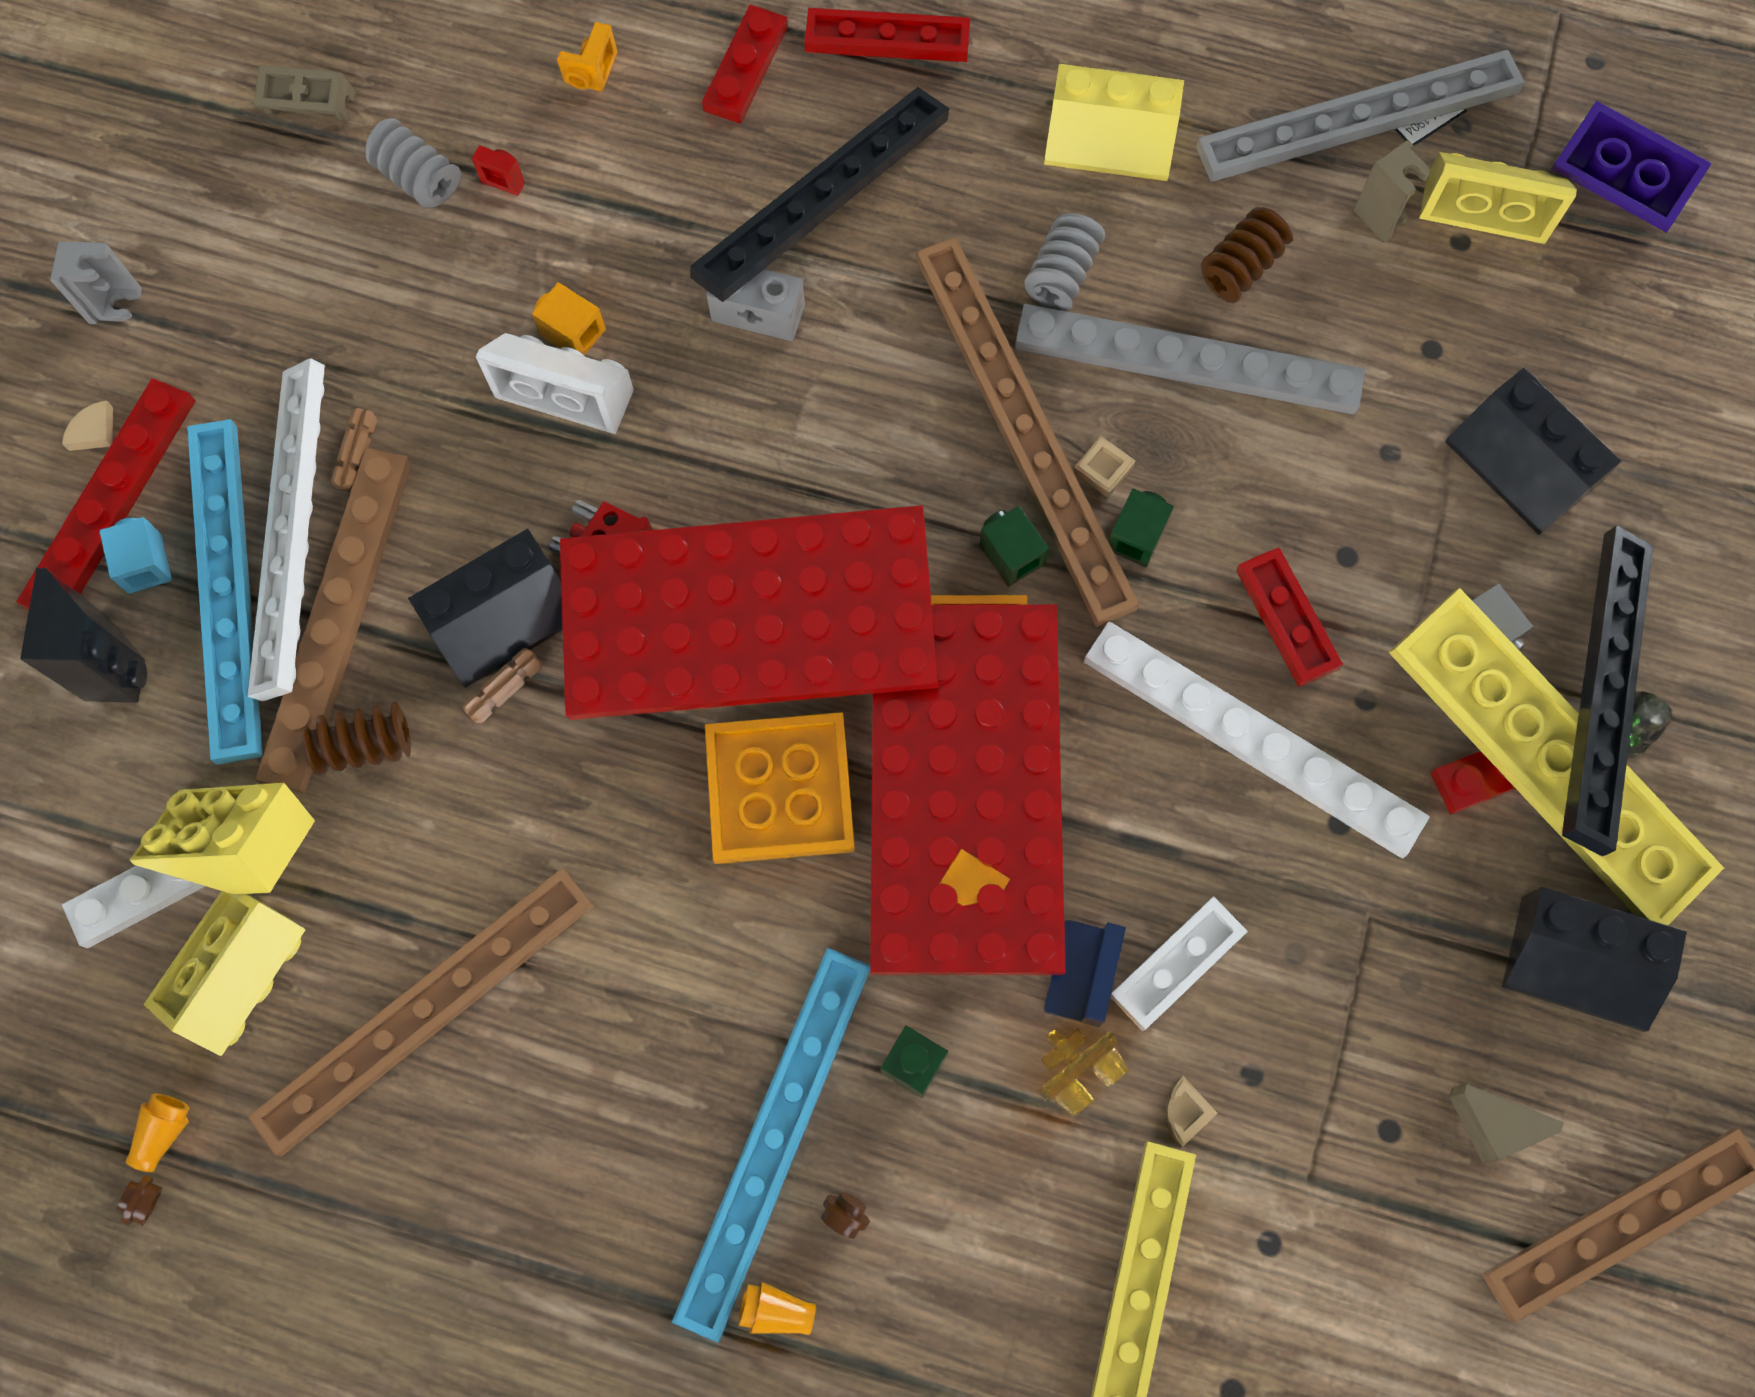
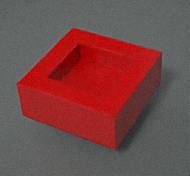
(498, 169)

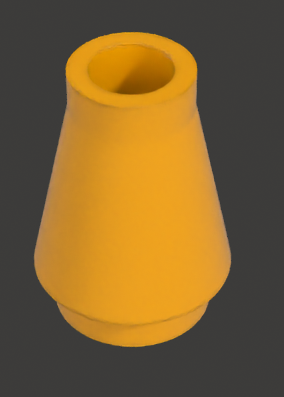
(156, 1130)
(774, 1311)

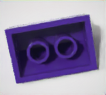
(1631, 166)

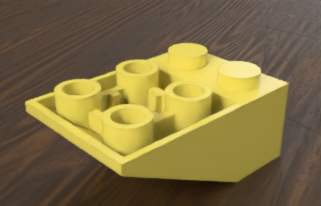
(227, 837)

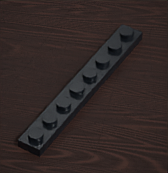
(818, 194)
(1608, 693)

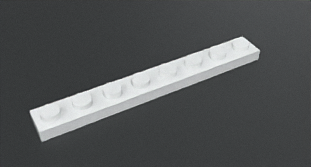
(286, 532)
(1257, 740)

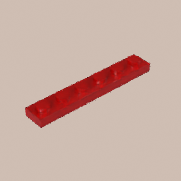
(114, 485)

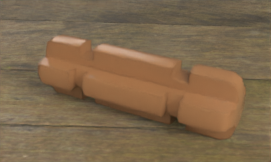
(352, 448)
(502, 685)

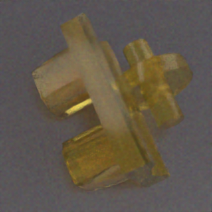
(1100, 1057)

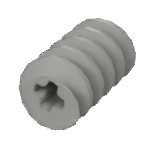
(411, 163)
(1064, 261)

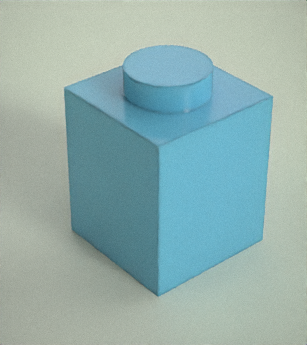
(135, 554)

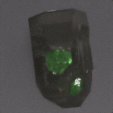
(1649, 722)

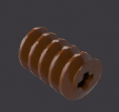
(1246, 253)
(358, 740)

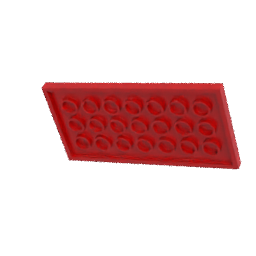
(747, 613)
(978, 775)

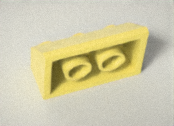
(1114, 122)
(1495, 197)
(224, 970)

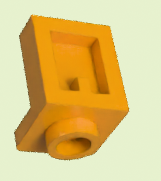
(594, 62)

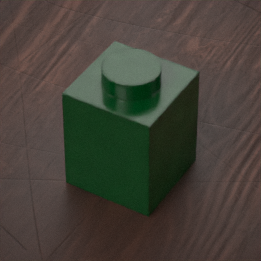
(1140, 526)
(1013, 545)
(913, 1061)

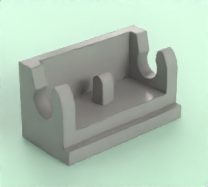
(93, 280)

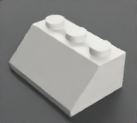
(556, 381)

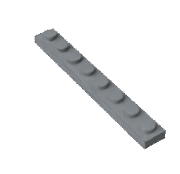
(1359, 115)
(1190, 359)

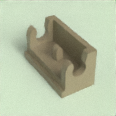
(303, 91)
(1388, 190)

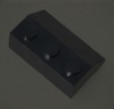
(1532, 451)
(492, 607)
(79, 645)
(1593, 958)

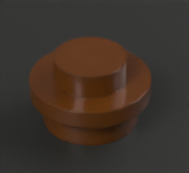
(139, 1201)
(845, 1214)

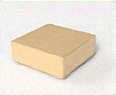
(1104, 466)

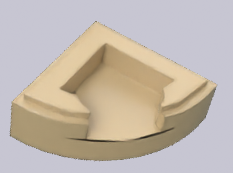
(90, 428)
(1186, 1112)

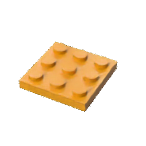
(779, 788)

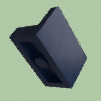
(1089, 975)

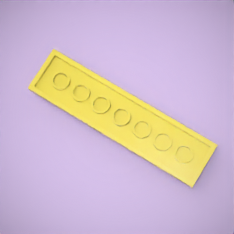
(1531, 740)

